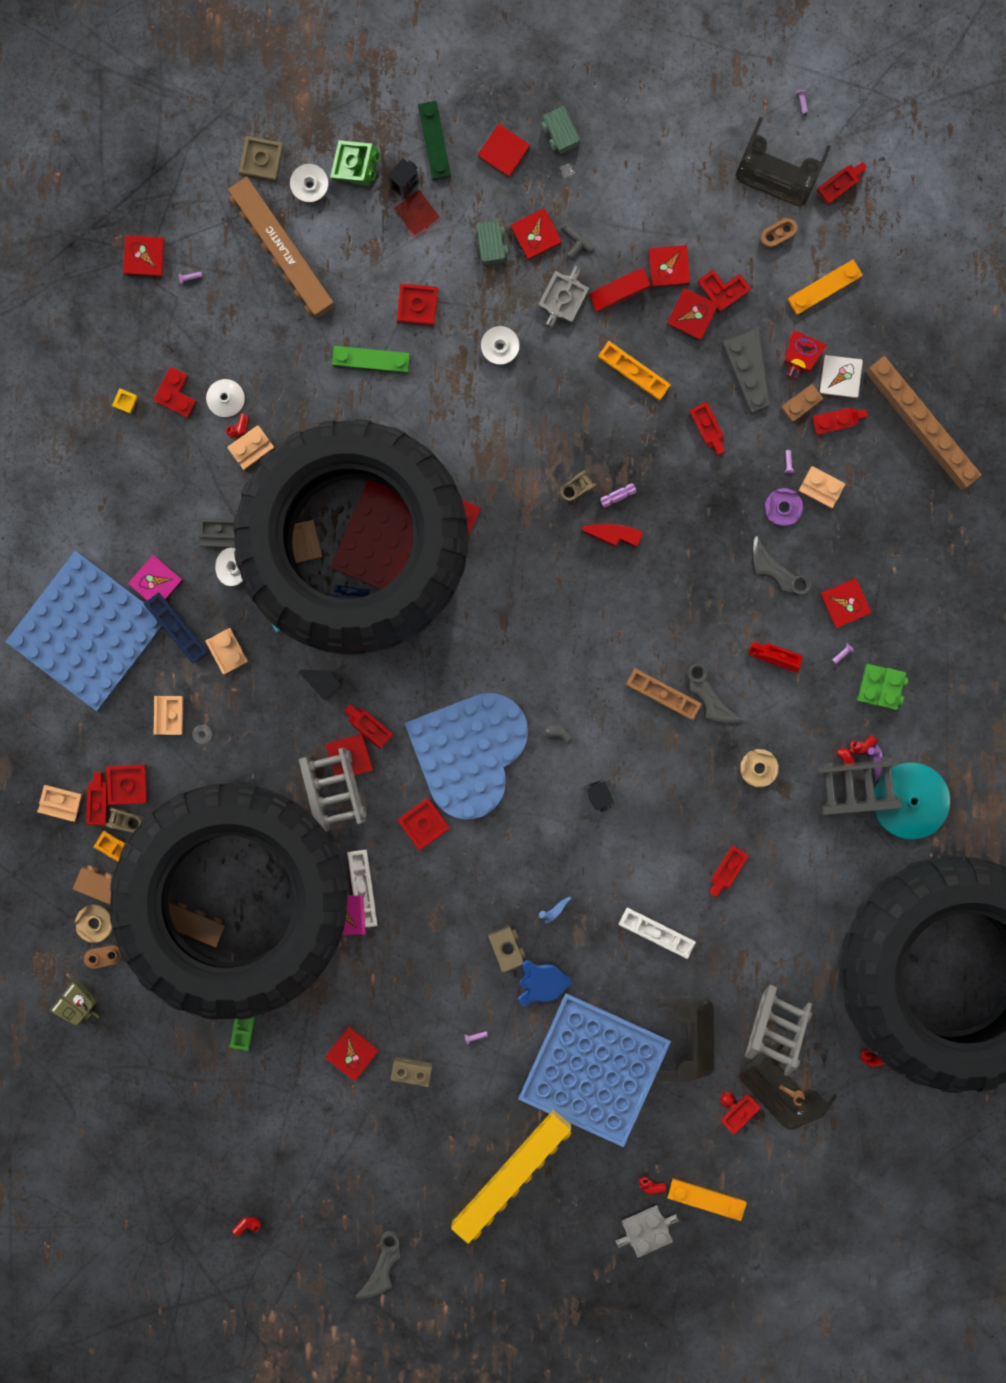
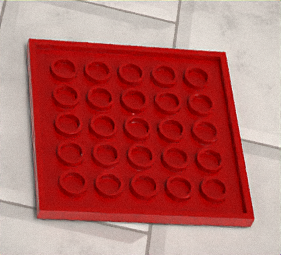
(380, 536)

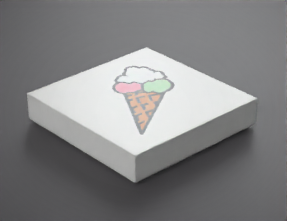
(840, 376)

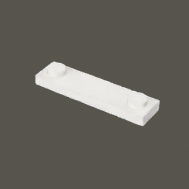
(362, 883)
(657, 933)

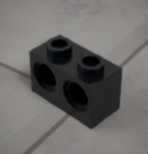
(403, 178)

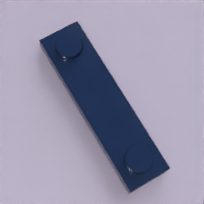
(175, 627)

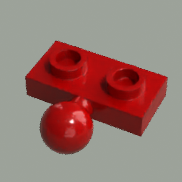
(740, 1112)

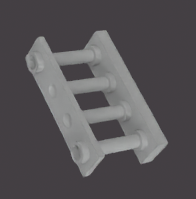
(314, 785)
(760, 1030)

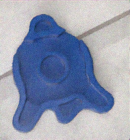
(542, 983)

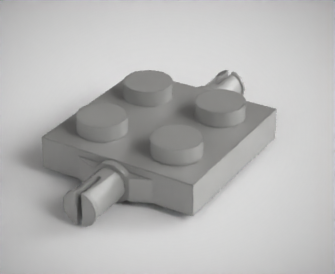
(563, 297)
(647, 1231)

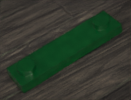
(434, 140)

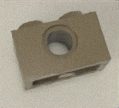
(507, 960)

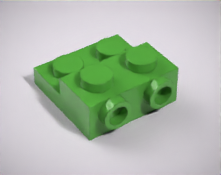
(355, 162)
(882, 687)

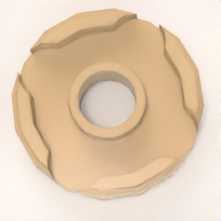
(770, 768)
(83, 926)

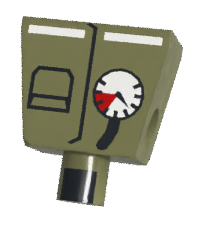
(76, 1005)

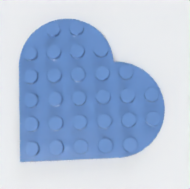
(466, 751)

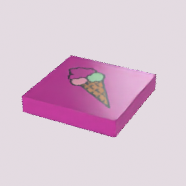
(155, 578)
(355, 916)

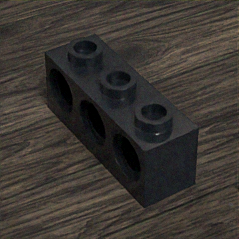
(599, 795)

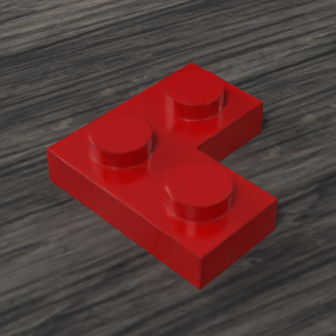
(720, 293)
(170, 393)

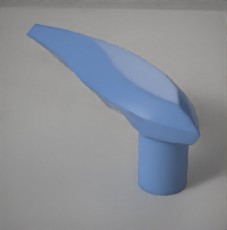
(554, 912)

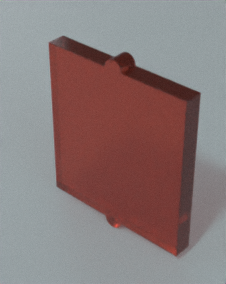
(416, 212)

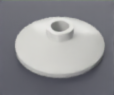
(309, 174)
(503, 336)
(232, 404)
(226, 568)

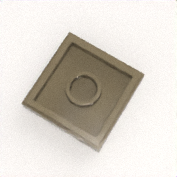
(261, 158)

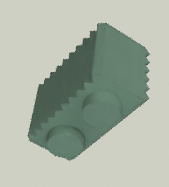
(561, 130)
(490, 242)

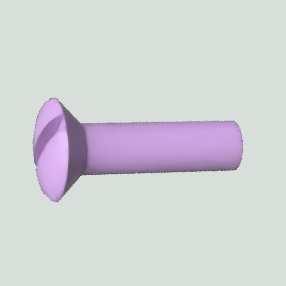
(801, 94)
(189, 277)
(789, 463)
(841, 655)
(468, 1039)

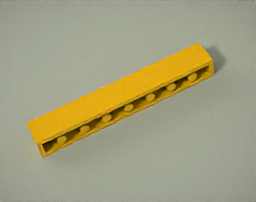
(511, 1176)

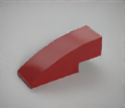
(620, 290)
(613, 533)

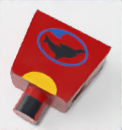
(801, 354)

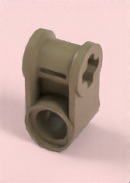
(579, 485)
(122, 819)

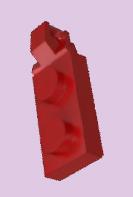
(840, 183)
(837, 420)
(708, 427)
(776, 656)
(368, 726)
(97, 801)
(727, 870)

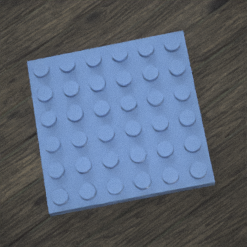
(85, 631)
(594, 1069)

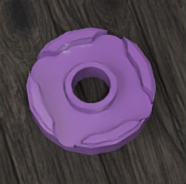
(772, 507)

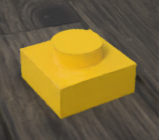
(125, 401)

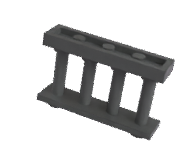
(871, 802)

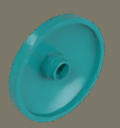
(930, 807)

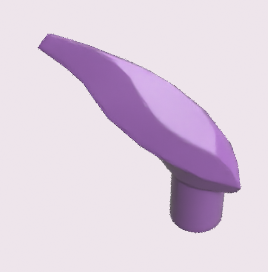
(877, 755)

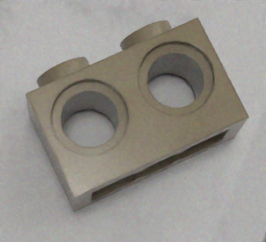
(411, 1071)

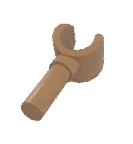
(797, 1094)

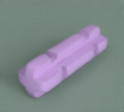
(618, 495)

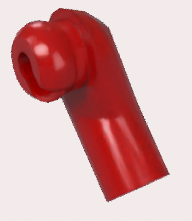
(239, 429)
(862, 747)
(846, 756)
(871, 1060)
(651, 1188)
(246, 1223)

